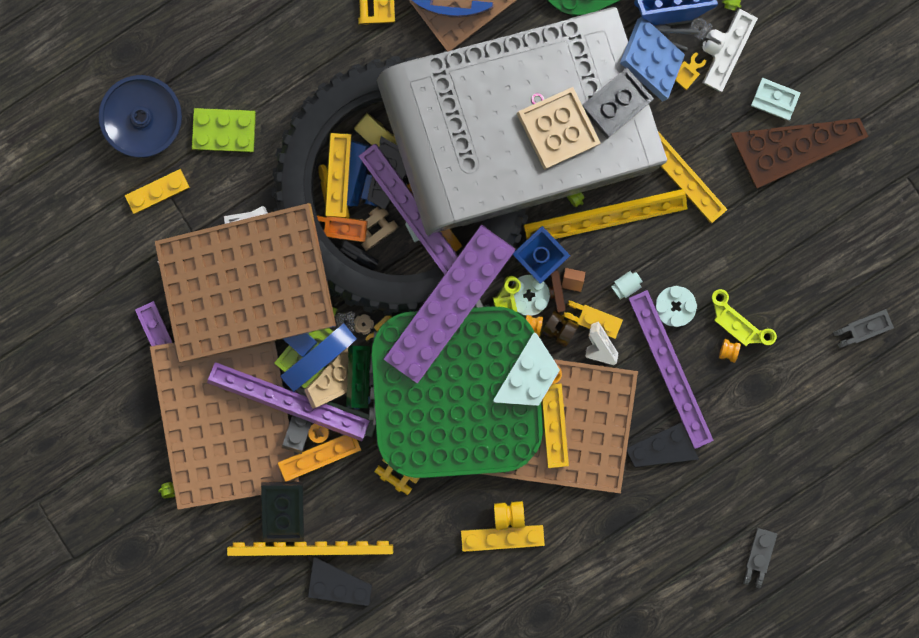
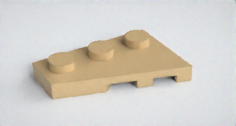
(330, 382)

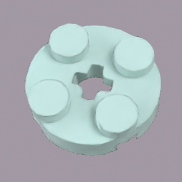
(538, 302)
(676, 318)

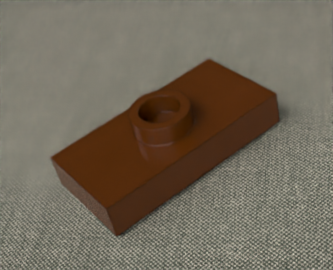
(556, 292)

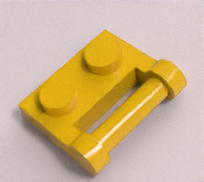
(383, 12)

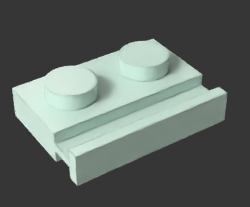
(775, 99)

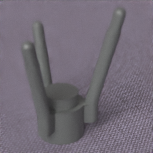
(666, 30)

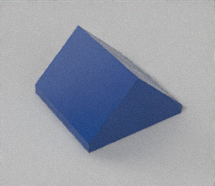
(541, 254)

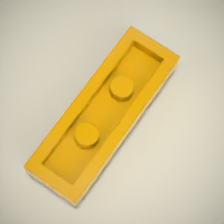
(157, 191)

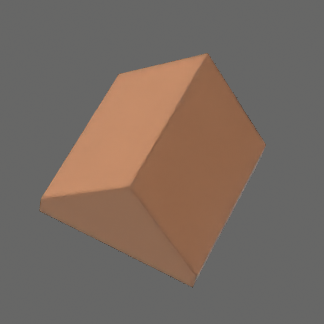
(573, 279)

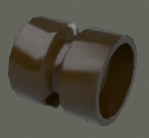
(566, 332)

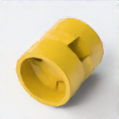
(509, 515)

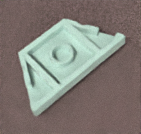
(529, 376)

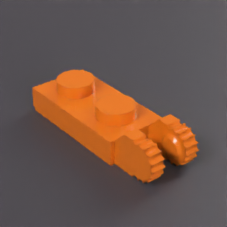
(344, 228)

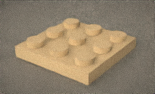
(558, 128)

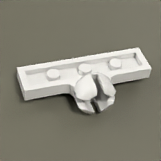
(727, 49)

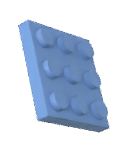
(652, 58)

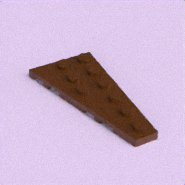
(782, 150)

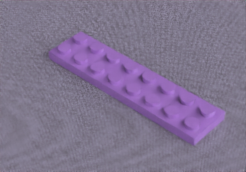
(449, 304)

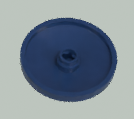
(140, 116)

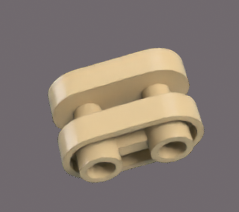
(378, 216)

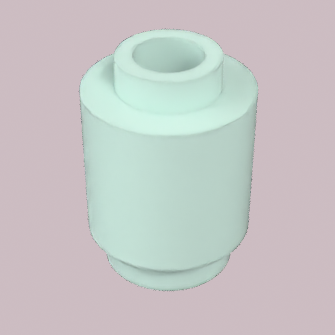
(627, 285)

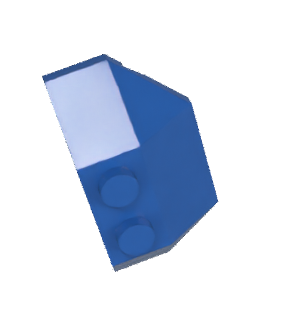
(673, 11)

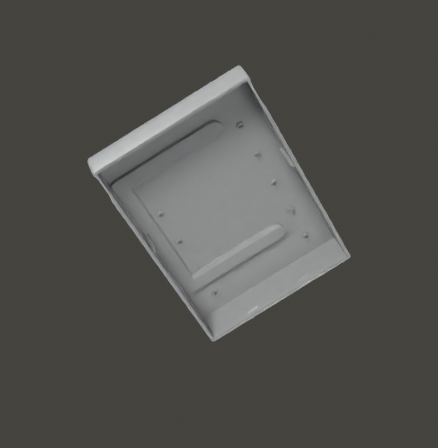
(463, 132)

